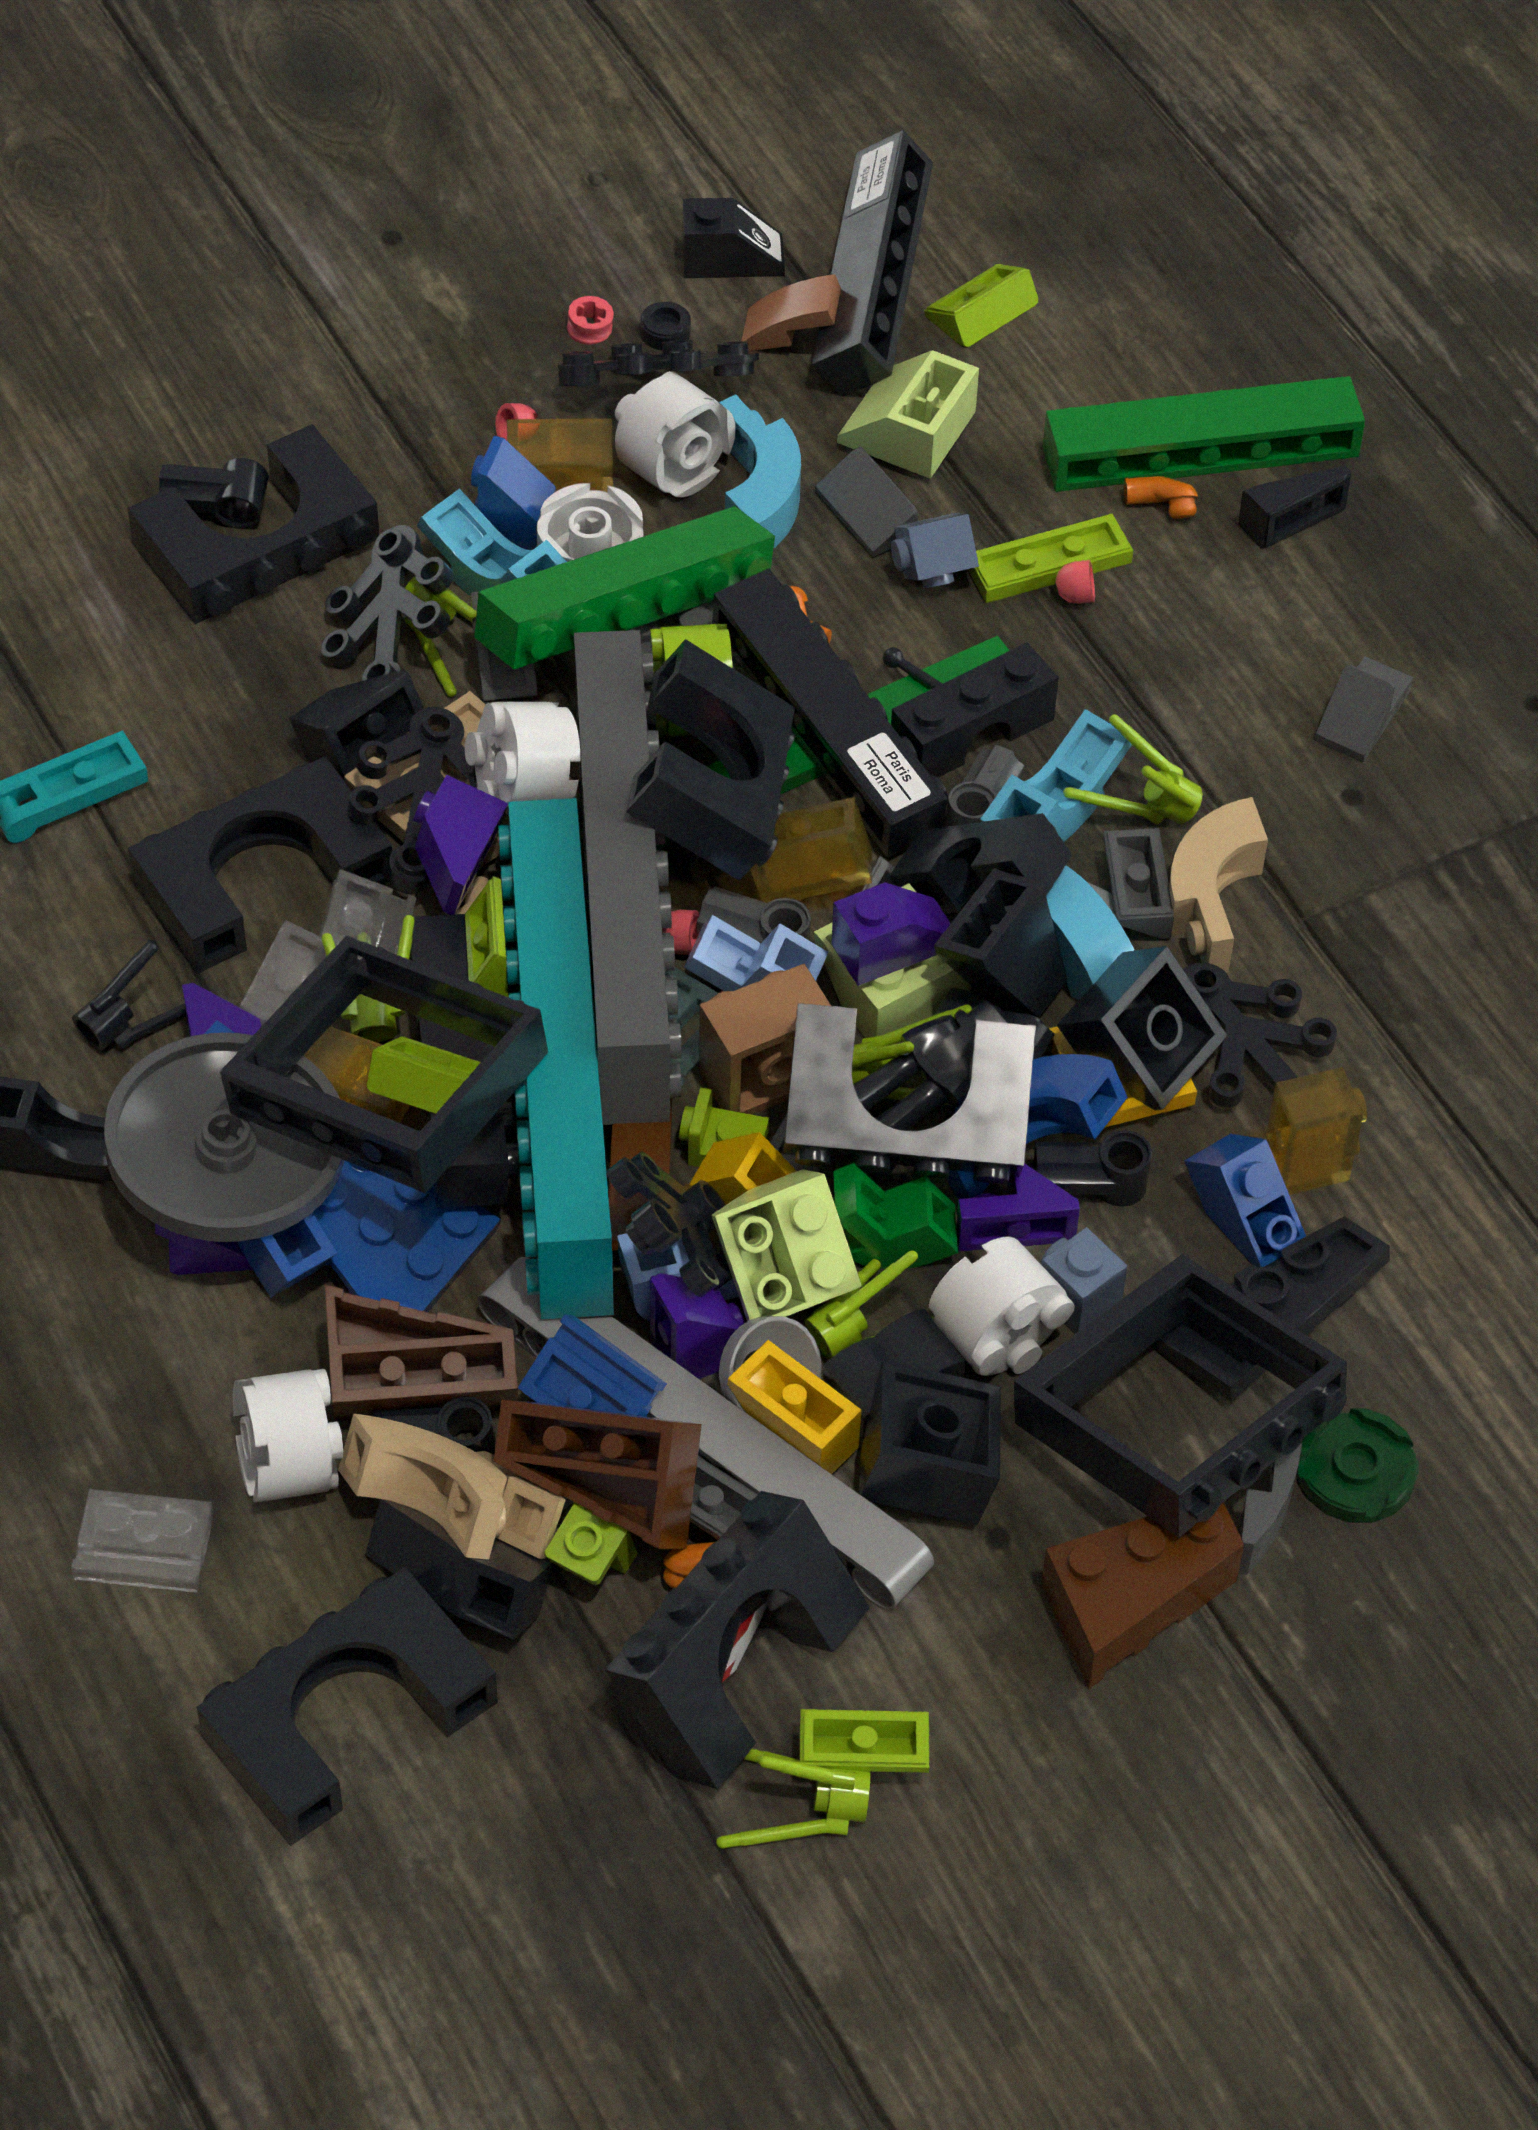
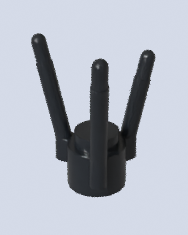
(107, 1015)

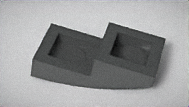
(1266, 1511)

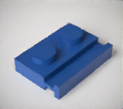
(589, 1373)

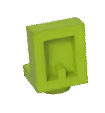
(706, 1125)
(590, 1546)

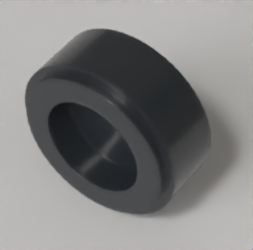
(664, 323)

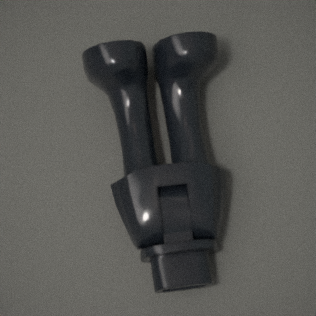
(938, 1059)

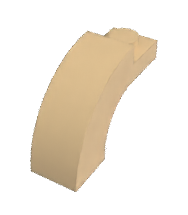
(1211, 856)
(429, 1475)

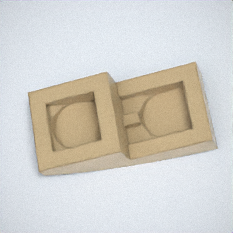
(530, 1512)

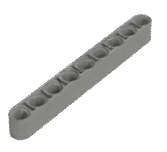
(873, 1546)

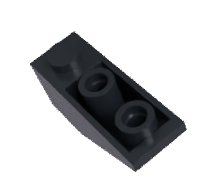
(493, 1593)

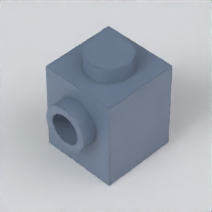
(934, 549)
(1088, 1274)

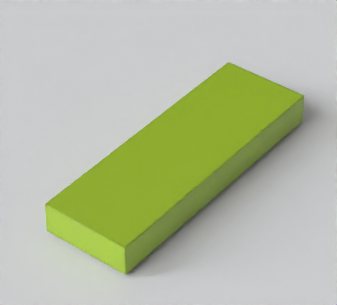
(1036, 559)

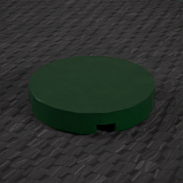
(1358, 1466)

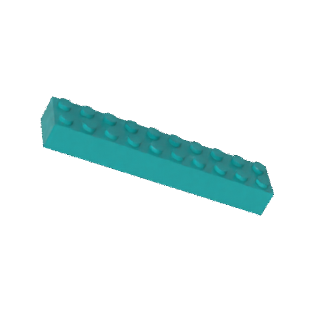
(562, 1093)

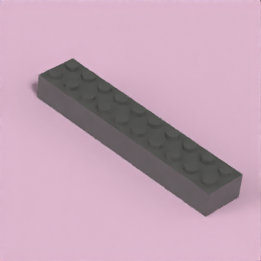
(624, 883)

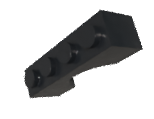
(48, 1135)

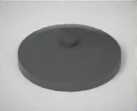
(197, 1164)

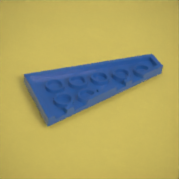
(394, 1237)

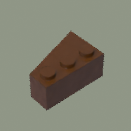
(412, 1357)
(609, 1462)
(1134, 1582)

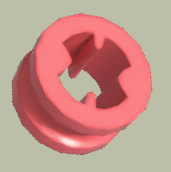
(594, 308)

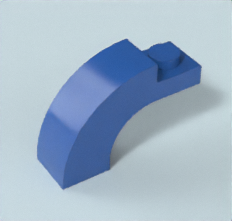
(1065, 1097)

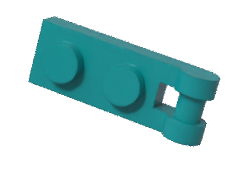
(68, 784)

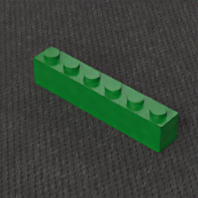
(1203, 433)
(621, 586)

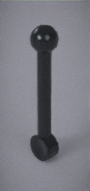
(894, 658)

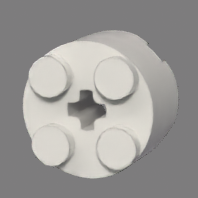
(673, 434)
(588, 520)
(524, 751)
(999, 1308)
(286, 1435)

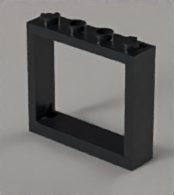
(414, 1158)
(1128, 1328)

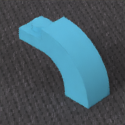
(774, 468)
(477, 549)
(1081, 762)
(1085, 931)

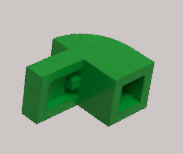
(894, 1220)

